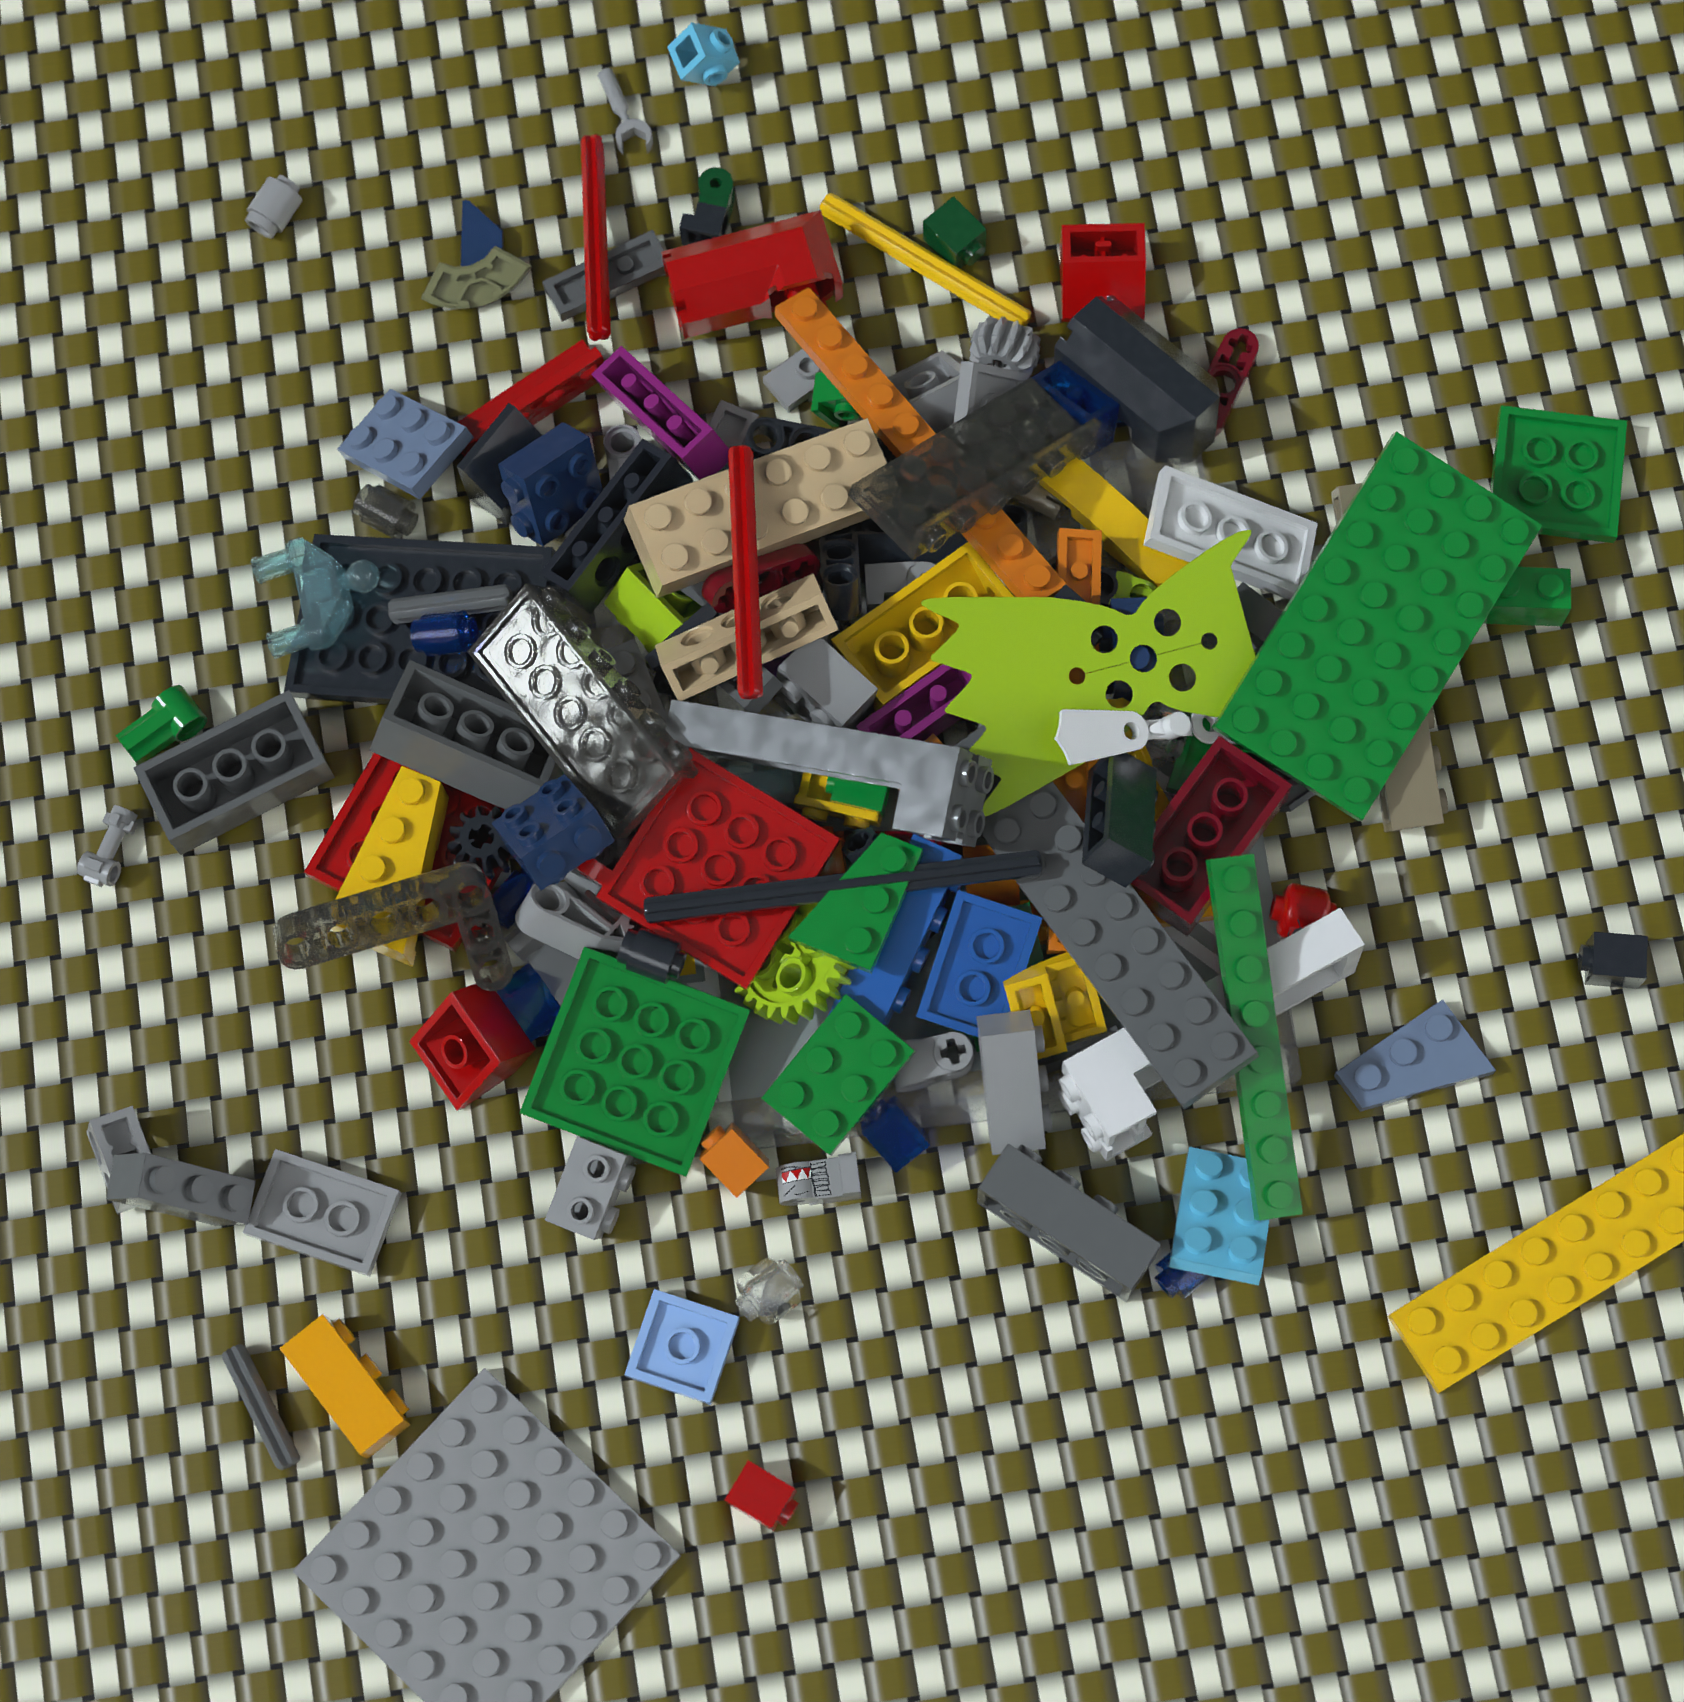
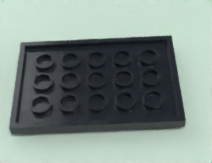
(375, 651)

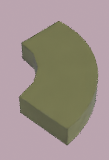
(476, 284)

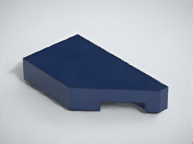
(478, 235)

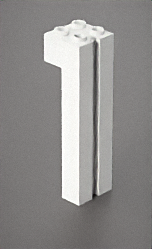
(1110, 1077)

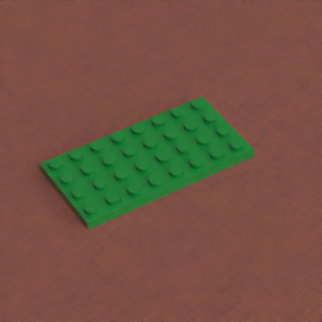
(1377, 626)

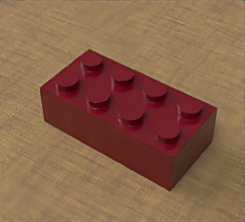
(1211, 817)

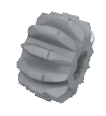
(1005, 345)

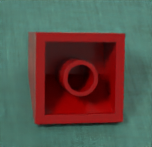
(471, 1044)

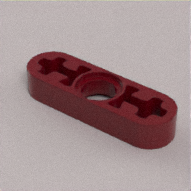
(1245, 363)
(784, 568)

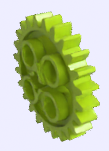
(794, 979)

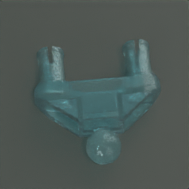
(322, 593)

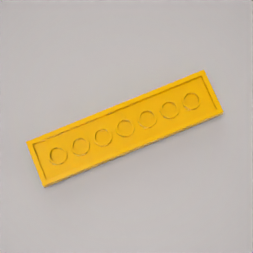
(1547, 1269)

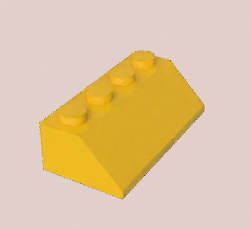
(901, 635)

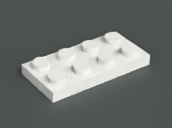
(1196, 514)

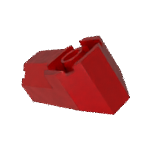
(750, 273)

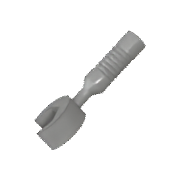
(628, 127)

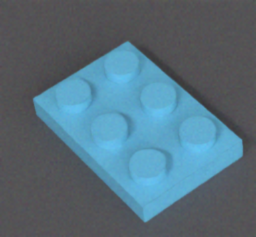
(1217, 1221)

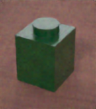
(955, 234)

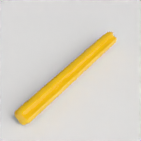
(922, 260)

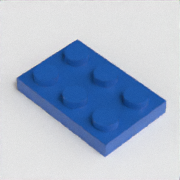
(975, 956)

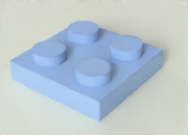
(682, 1346)

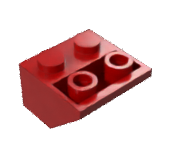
(1102, 263)

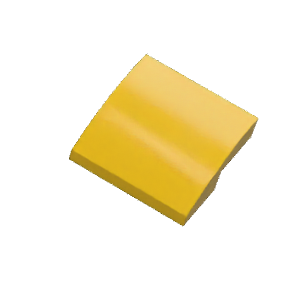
(1058, 1000)

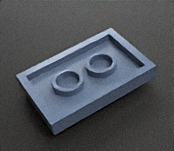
(405, 443)

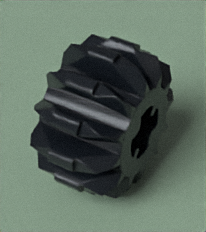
(475, 830)

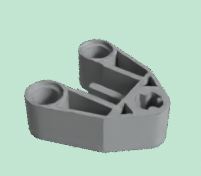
(573, 923)

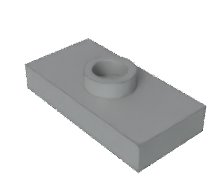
(792, 380)

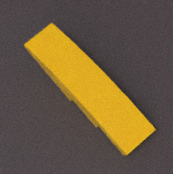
(1123, 526)

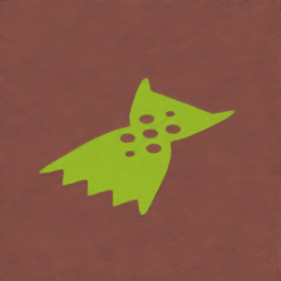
(1029, 645)

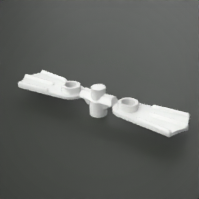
(1100, 733)

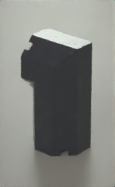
(1159, 388)

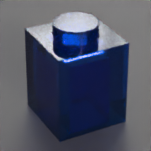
(530, 1002)
(894, 1132)

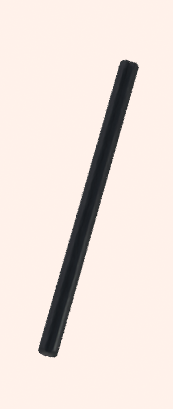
(813, 889)

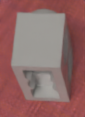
(116, 1135)

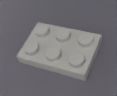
(322, 1212)

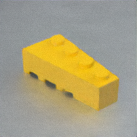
(400, 846)

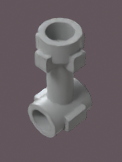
(101, 867)

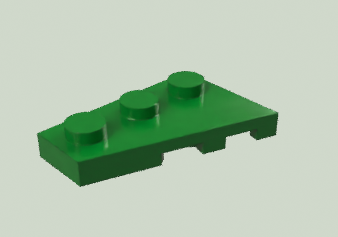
(856, 921)

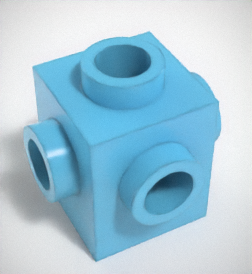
(703, 54)

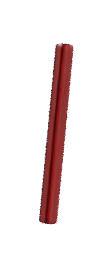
(595, 238)
(745, 572)

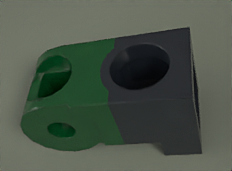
(712, 209)

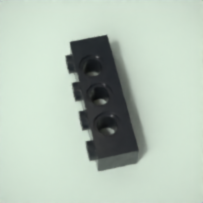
(600, 542)

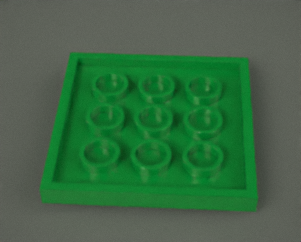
(634, 1062)

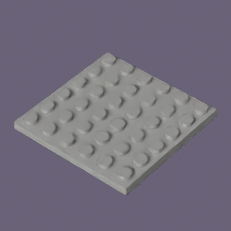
(486, 1557)

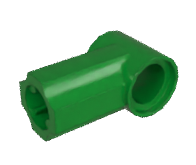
(171, 718)

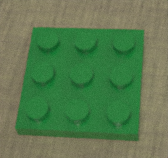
(1561, 470)

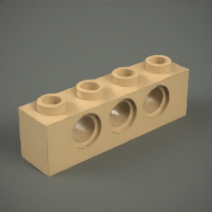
(708, 651)

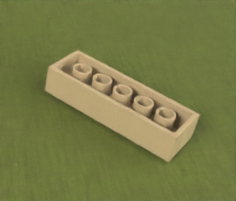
(797, 499)

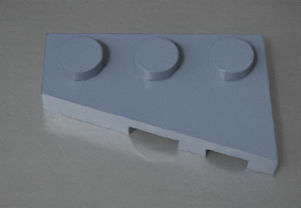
(1416, 1058)

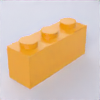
(347, 1385)

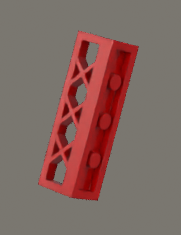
(541, 390)

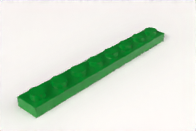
(1252, 1008)

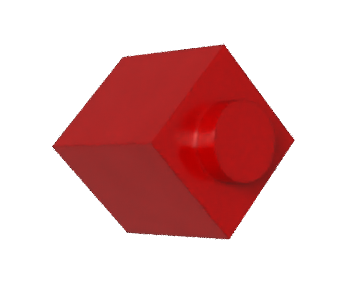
(763, 1497)

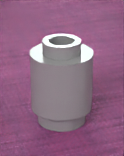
(273, 206)

